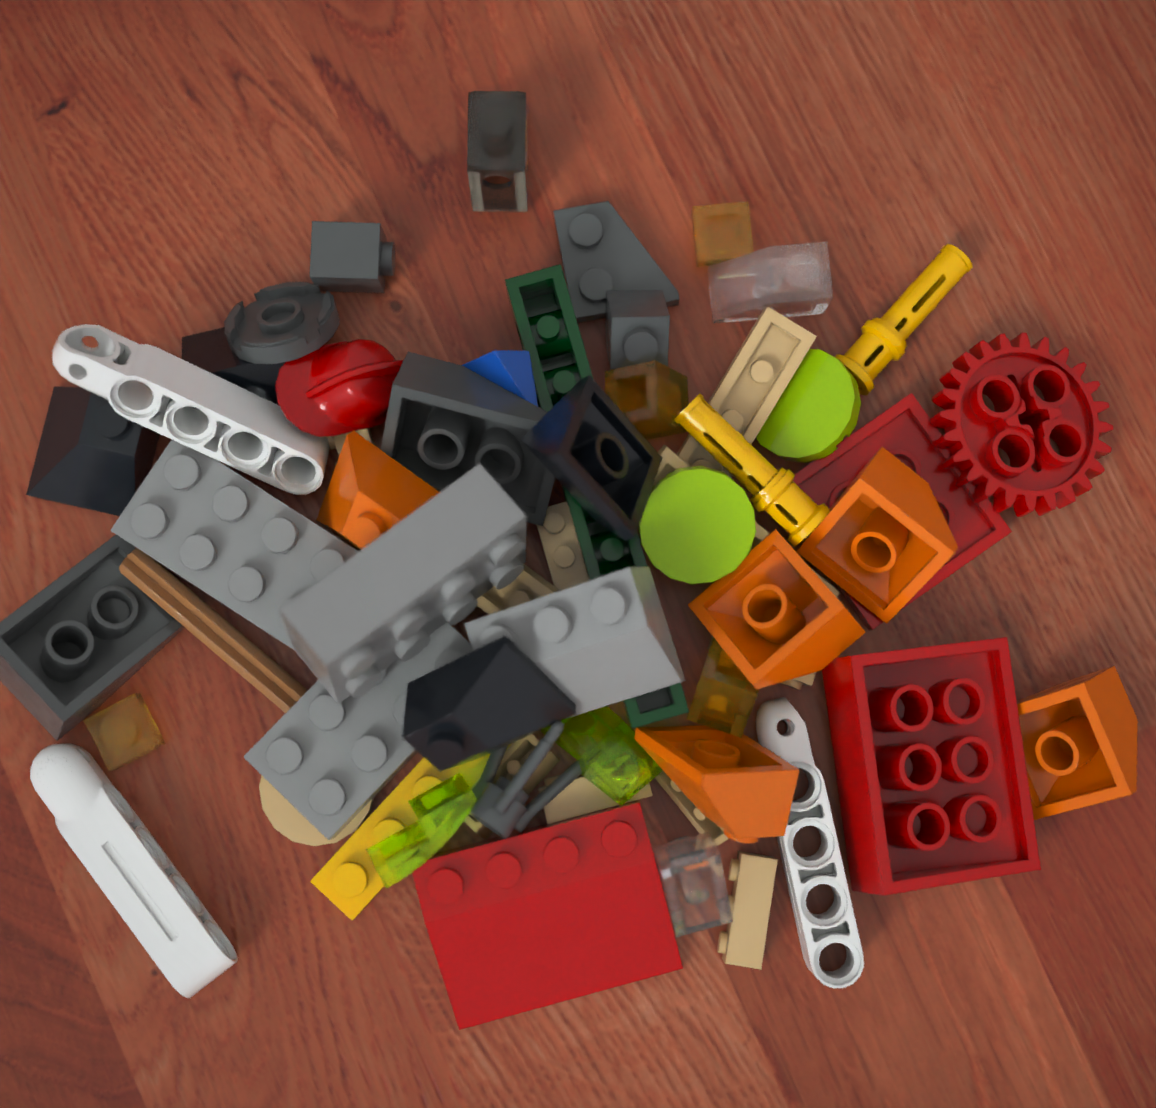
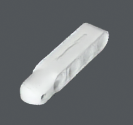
(163, 402)
(823, 867)
(131, 868)

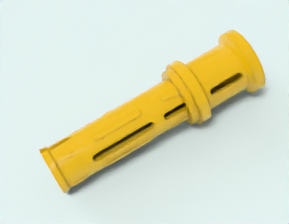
(885, 336)
(771, 488)

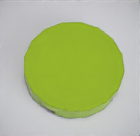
(813, 410)
(697, 525)

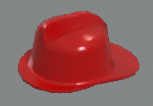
(338, 387)

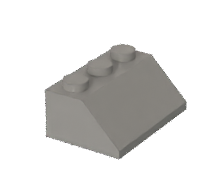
(593, 638)

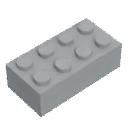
(228, 536)
(408, 584)
(341, 755)

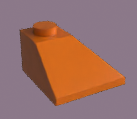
(369, 493)
(882, 537)
(776, 616)
(1079, 743)
(726, 778)

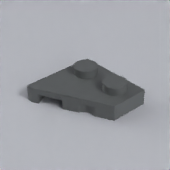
(604, 256)

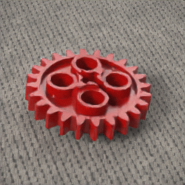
(1067, 415)

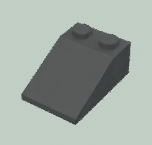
(453, 419)
(81, 639)

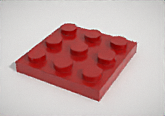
(910, 438)

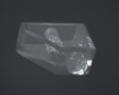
(783, 277)
(693, 883)

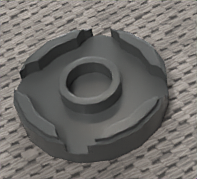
(282, 323)

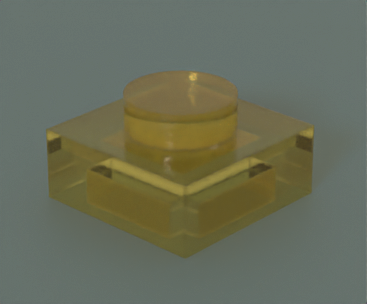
(721, 232)
(124, 731)

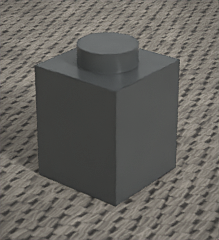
(350, 257)
(636, 327)

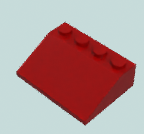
(930, 766)
(547, 914)

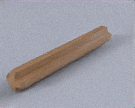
(212, 629)

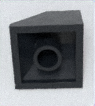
(90, 453)
(480, 705)

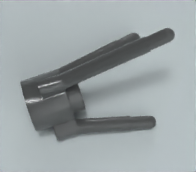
(502, 804)

